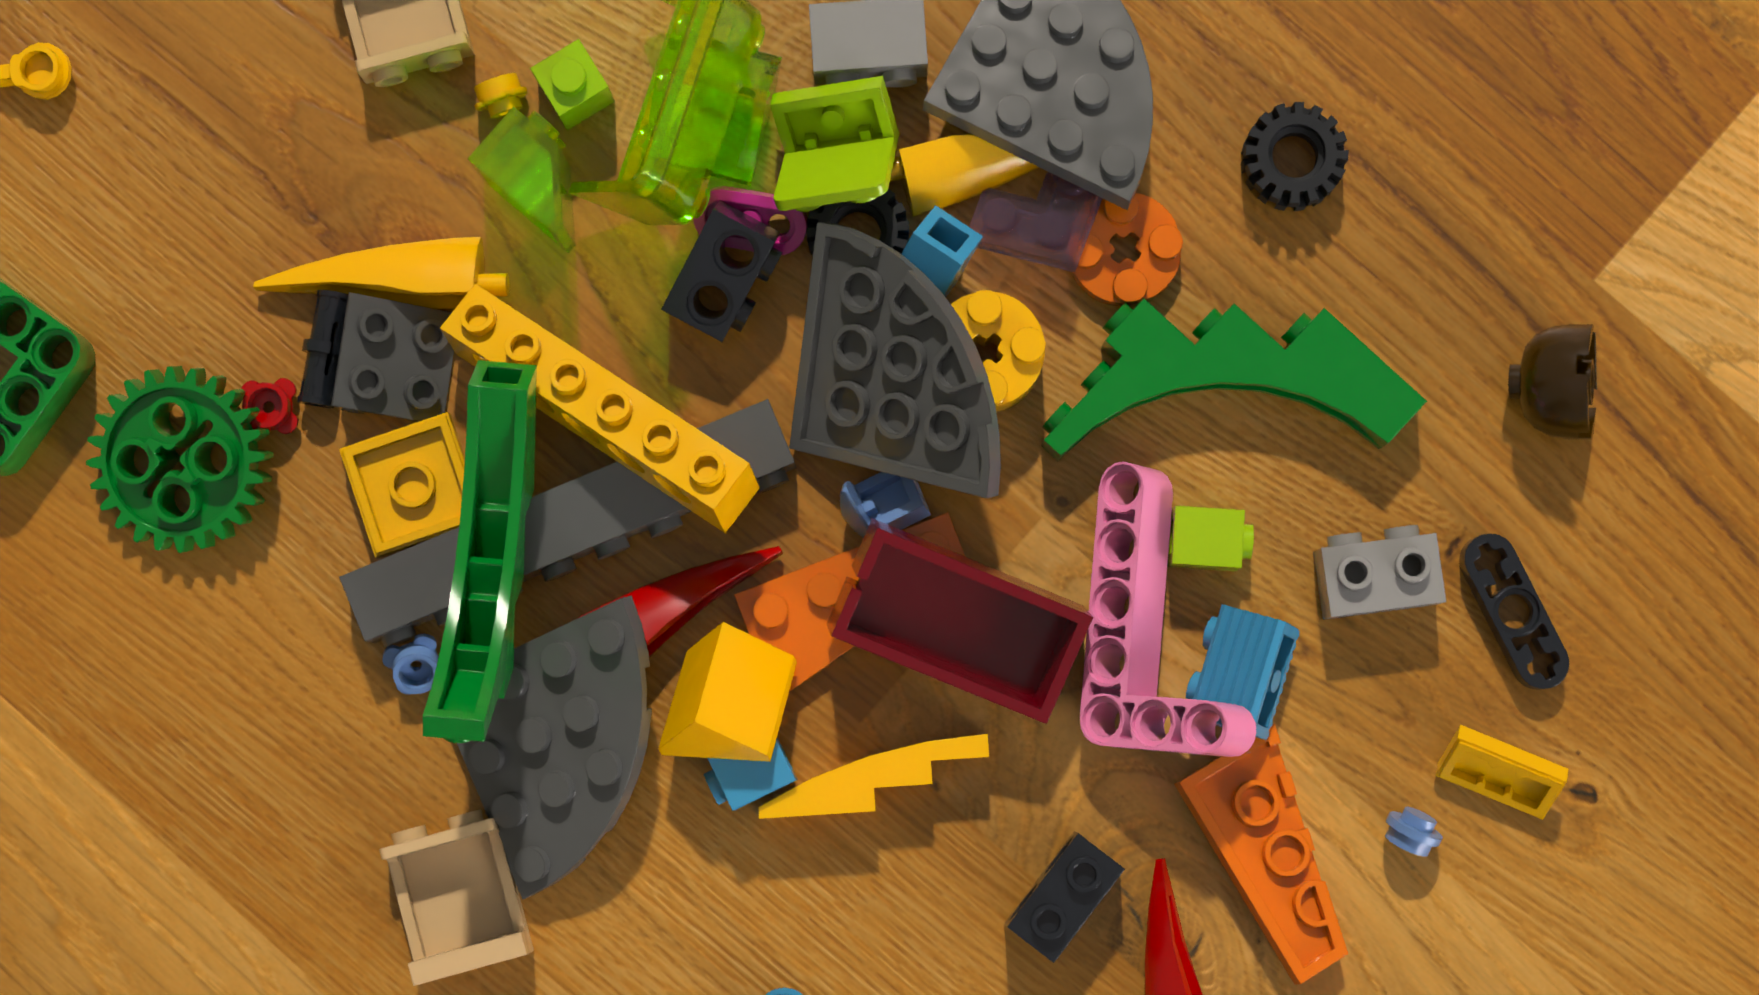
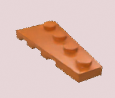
(797, 606)
(1260, 839)

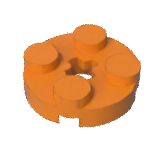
(1130, 281)

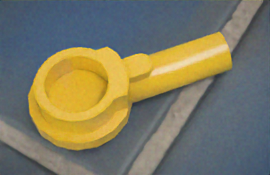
(38, 70)

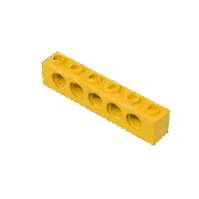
(606, 410)

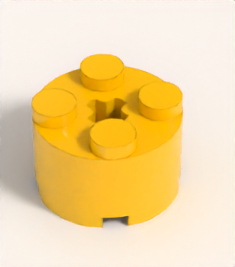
(1019, 339)

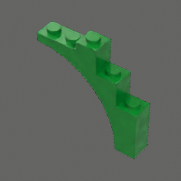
(1319, 368)
(489, 559)

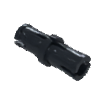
(323, 349)

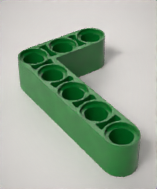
(35, 369)

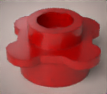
(281, 396)

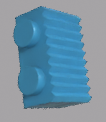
(1245, 663)

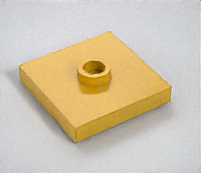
(408, 483)

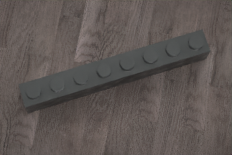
(560, 527)

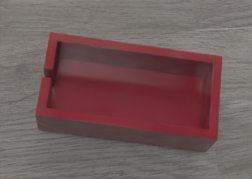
(959, 621)

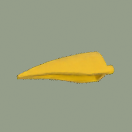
(953, 170)
(415, 273)

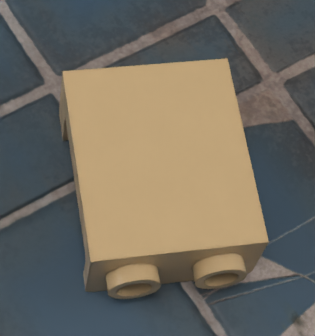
(406, 37)
(456, 898)

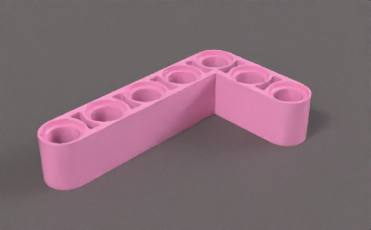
(1140, 630)

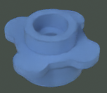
(408, 678)

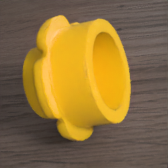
(500, 95)

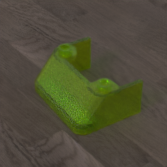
(683, 114)

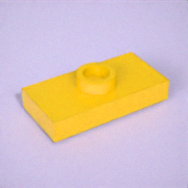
(1502, 772)

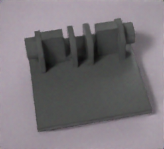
(392, 359)

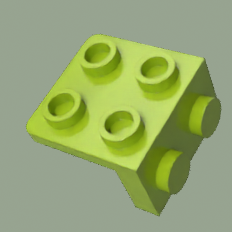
(834, 143)

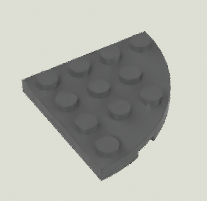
(1055, 89)
(891, 371)
(565, 743)

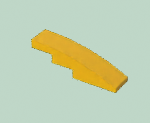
(853, 785)

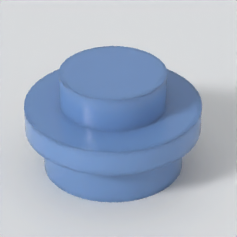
(1413, 831)

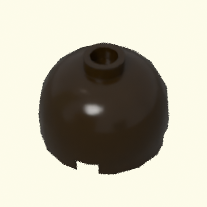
(1558, 381)

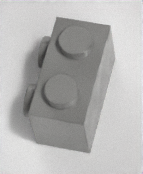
(869, 41)
(1379, 574)

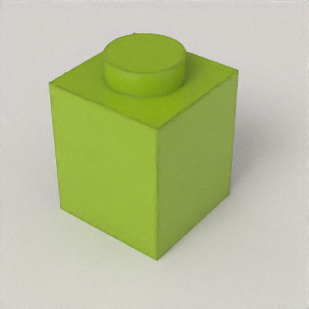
(572, 84)
(1209, 538)

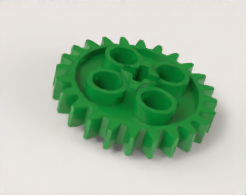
(146, 423)

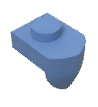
(883, 498)

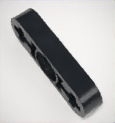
(1538, 617)

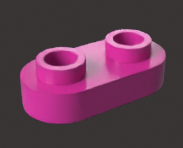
(760, 207)

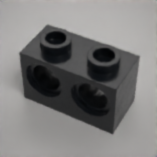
(712, 266)
(1064, 896)

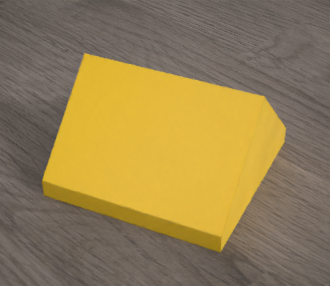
(728, 698)

